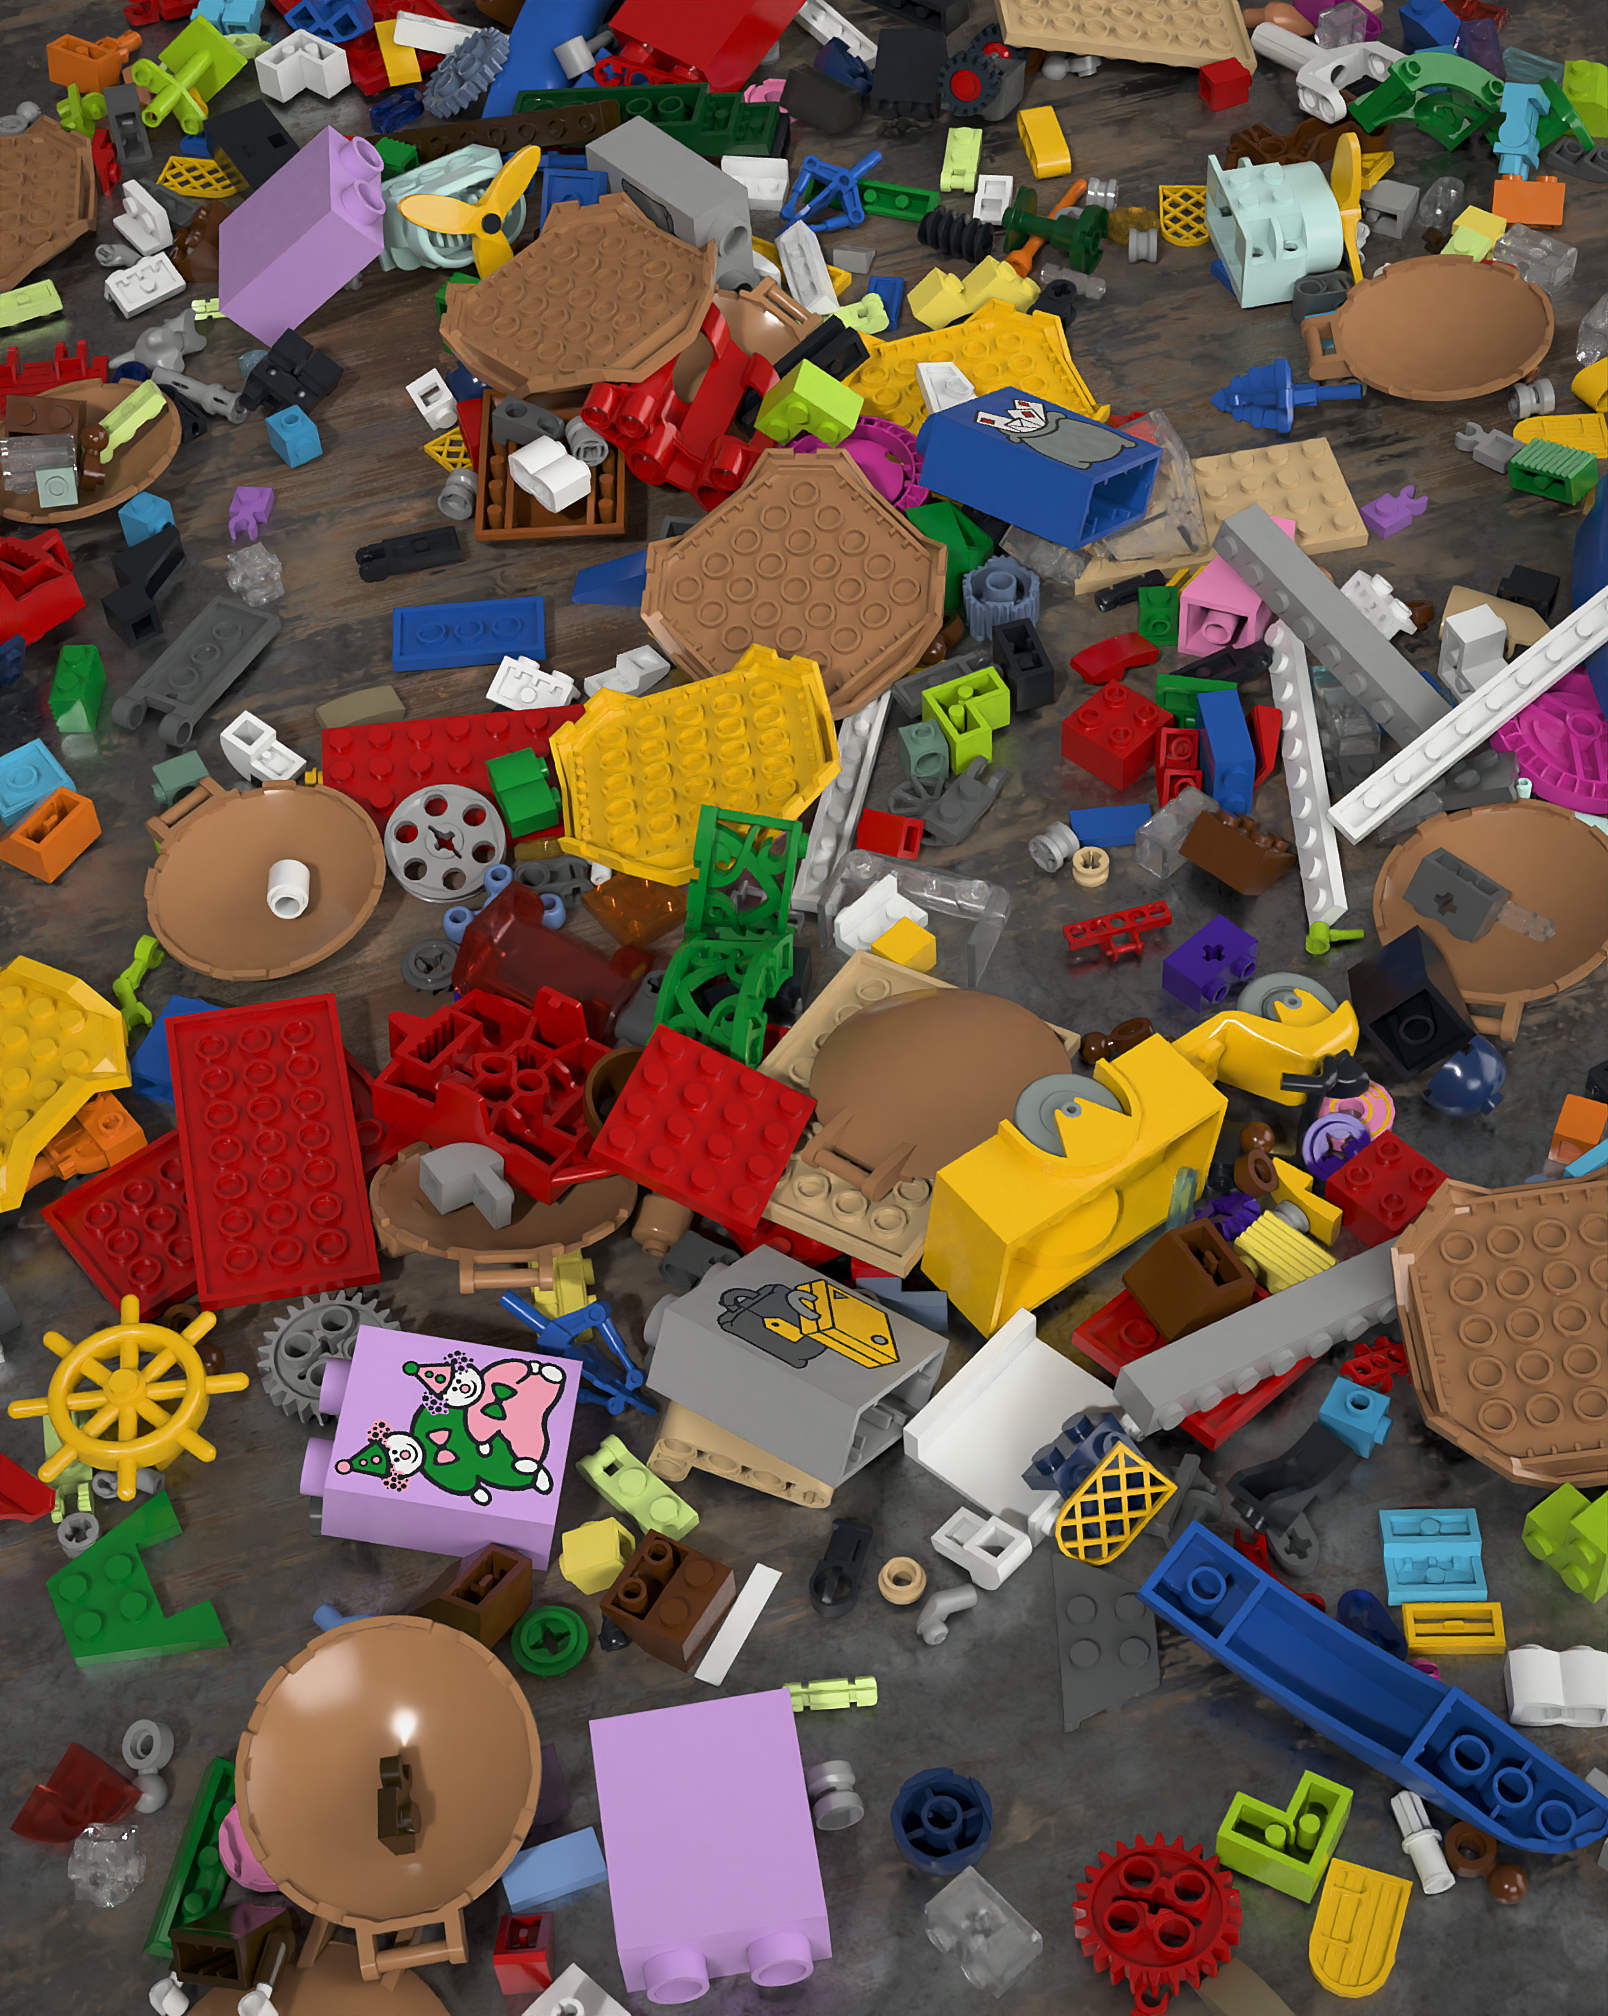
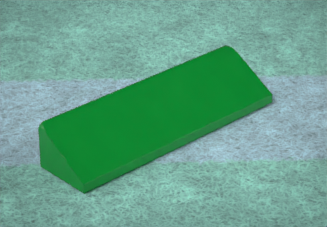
(885, 199)
(197, 1871)

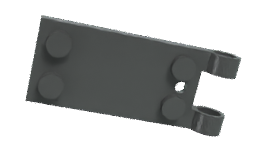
(197, 668)

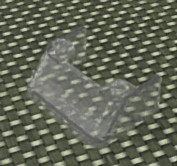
(927, 888)

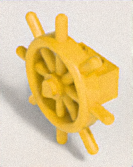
(130, 1406)

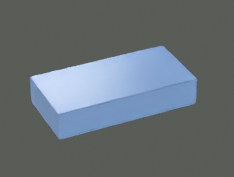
(554, 1869)

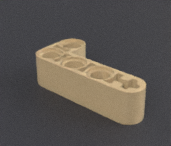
(691, 1440)

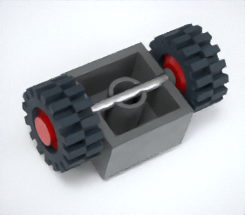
(985, 77)

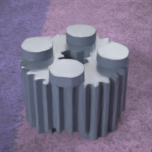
(999, 595)

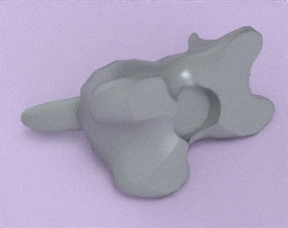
(165, 344)

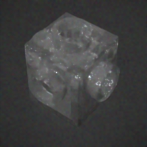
(255, 575)
(107, 1864)

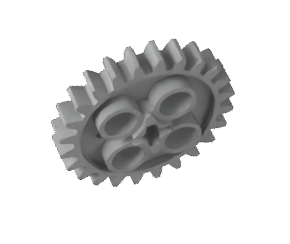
(299, 1380)

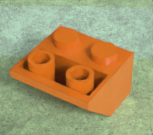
(1530, 203)
(51, 834)

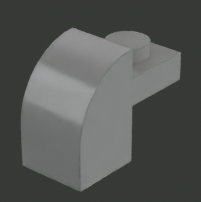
(466, 1175)

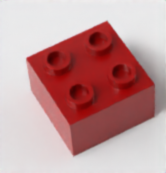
(1114, 734)
(1383, 1189)

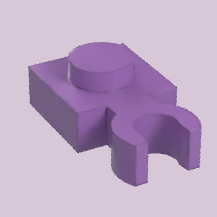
(248, 508)
(1391, 514)

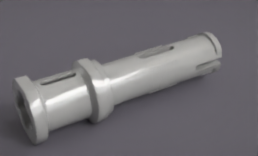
(212, 397)

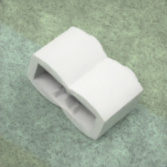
(550, 473)
(1557, 1687)

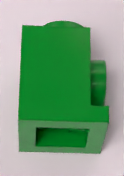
(1158, 615)

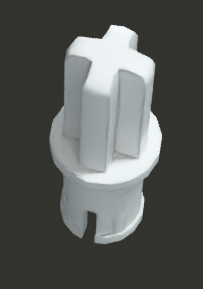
(1422, 1842)

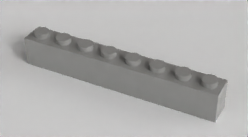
(1329, 625)
(1258, 1341)

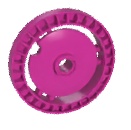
(868, 447)
(1562, 744)

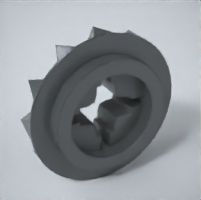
(425, 954)

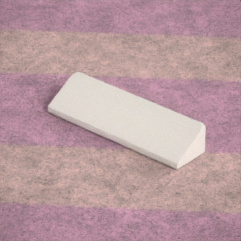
(431, 33)
(806, 269)

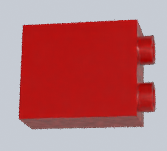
(702, 38)

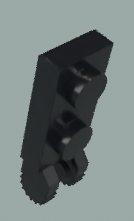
(408, 553)

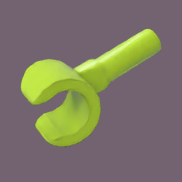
(1320, 936)

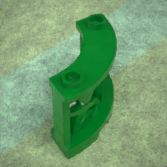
(1435, 113)
(718, 843)
(700, 959)

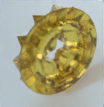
(1127, 218)
(539, 849)

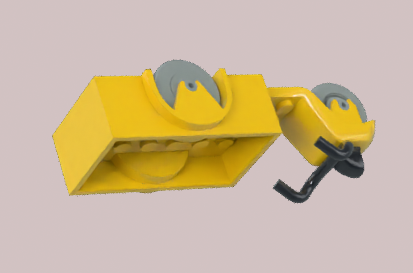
(1099, 1157)

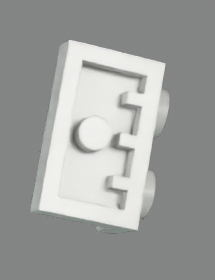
(764, 178)
(145, 221)
(144, 284)
(1375, 602)
(523, 686)
(873, 915)

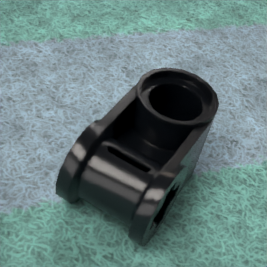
(1057, 300)

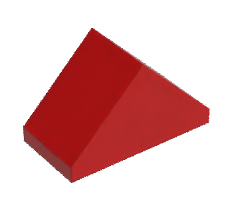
(525, 1952)

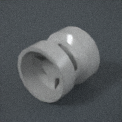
(1530, 399)
(585, 442)
(459, 495)
(833, 1795)

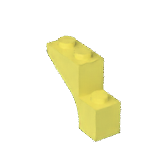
(945, 298)

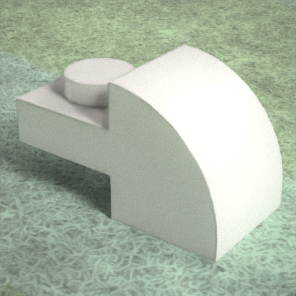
(256, 752)
(985, 1548)

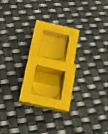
(1297, 1188)

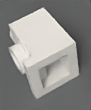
(438, 405)

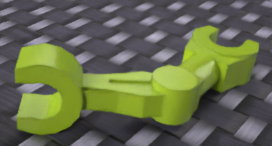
(145, 957)

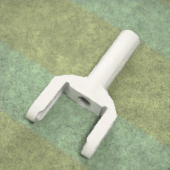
(1323, 70)

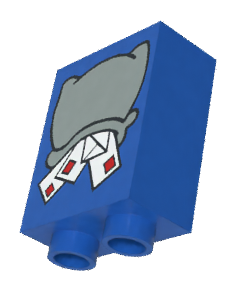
(1038, 466)

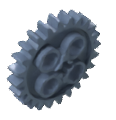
(466, 72)

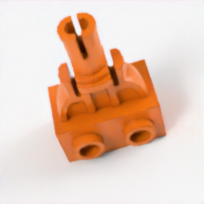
(88, 63)
(90, 1141)

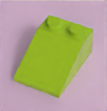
(1587, 90)

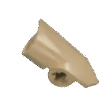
(1522, 622)

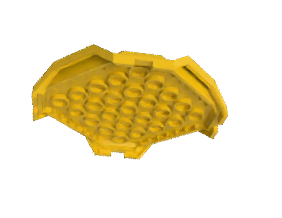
(990, 349)
(731, 741)
(54, 1054)

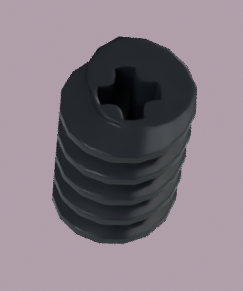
(956, 234)

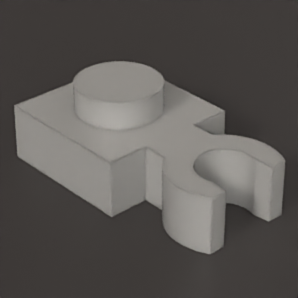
(1488, 449)

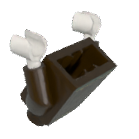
(231, 1950)

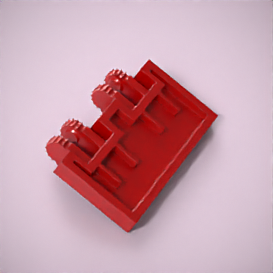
(45, 375)

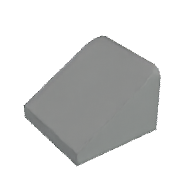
(853, 258)

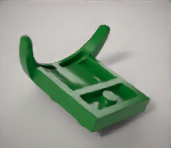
(1559, 120)

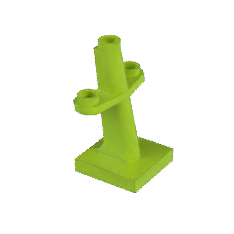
(198, 59)

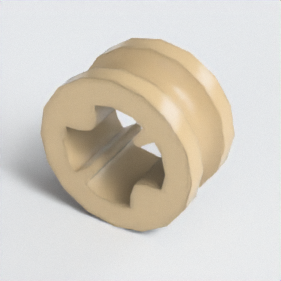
(1090, 856)

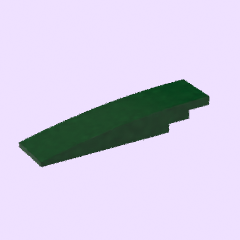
(685, 111)

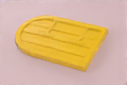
(1577, 431)
(1357, 1929)

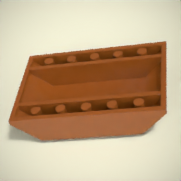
(514, 515)

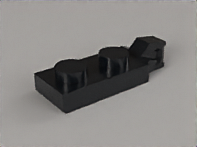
(1230, 663)

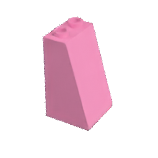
(1222, 608)

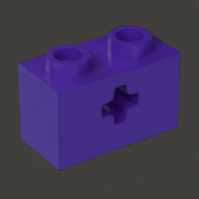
(1210, 964)

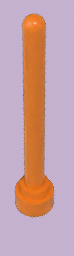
(1022, 259)

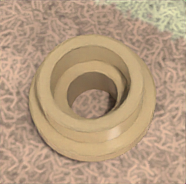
(898, 1569)

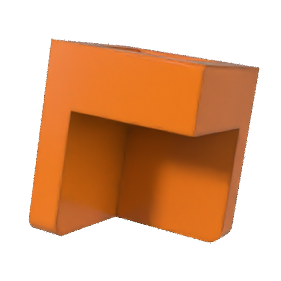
(1578, 1128)

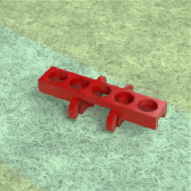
(1103, 937)
(1373, 1372)

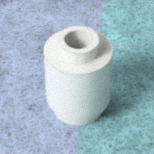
(288, 888)

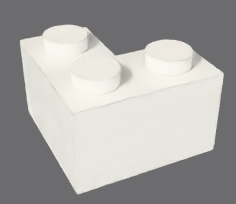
(302, 63)
(1471, 650)

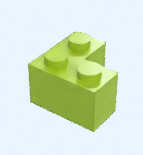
(812, 402)
(968, 713)
(1572, 1539)
(1290, 1846)

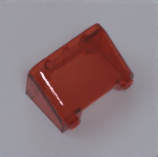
(514, 955)

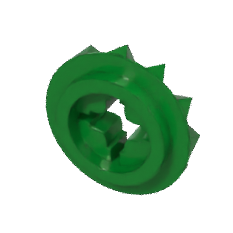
(559, 1623)

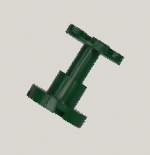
(1067, 233)

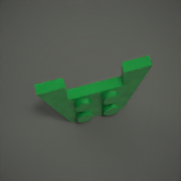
(111, 1604)

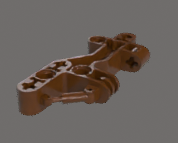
(1309, 141)

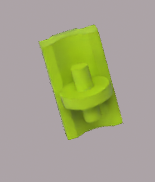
(80, 112)

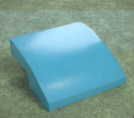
(1431, 1556)

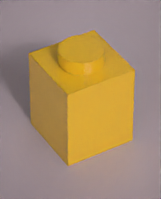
(907, 945)

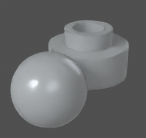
(1056, 67)
(26, 115)
(148, 1749)

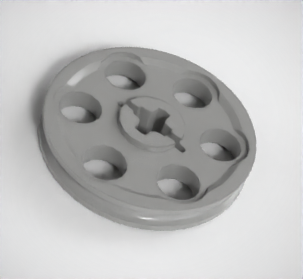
(447, 825)

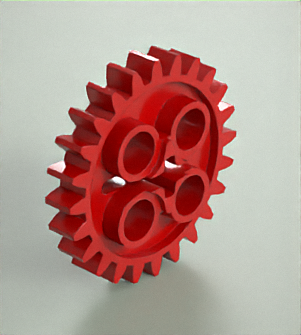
(1143, 1952)

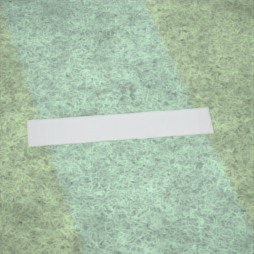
(738, 1625)

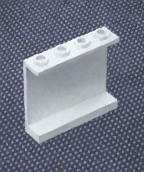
(998, 1415)

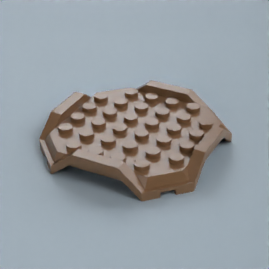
(44, 196)
(582, 303)
(804, 567)
(1511, 1325)

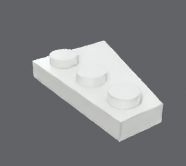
(943, 385)

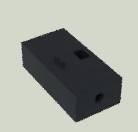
(248, 145)

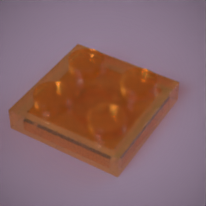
(636, 908)

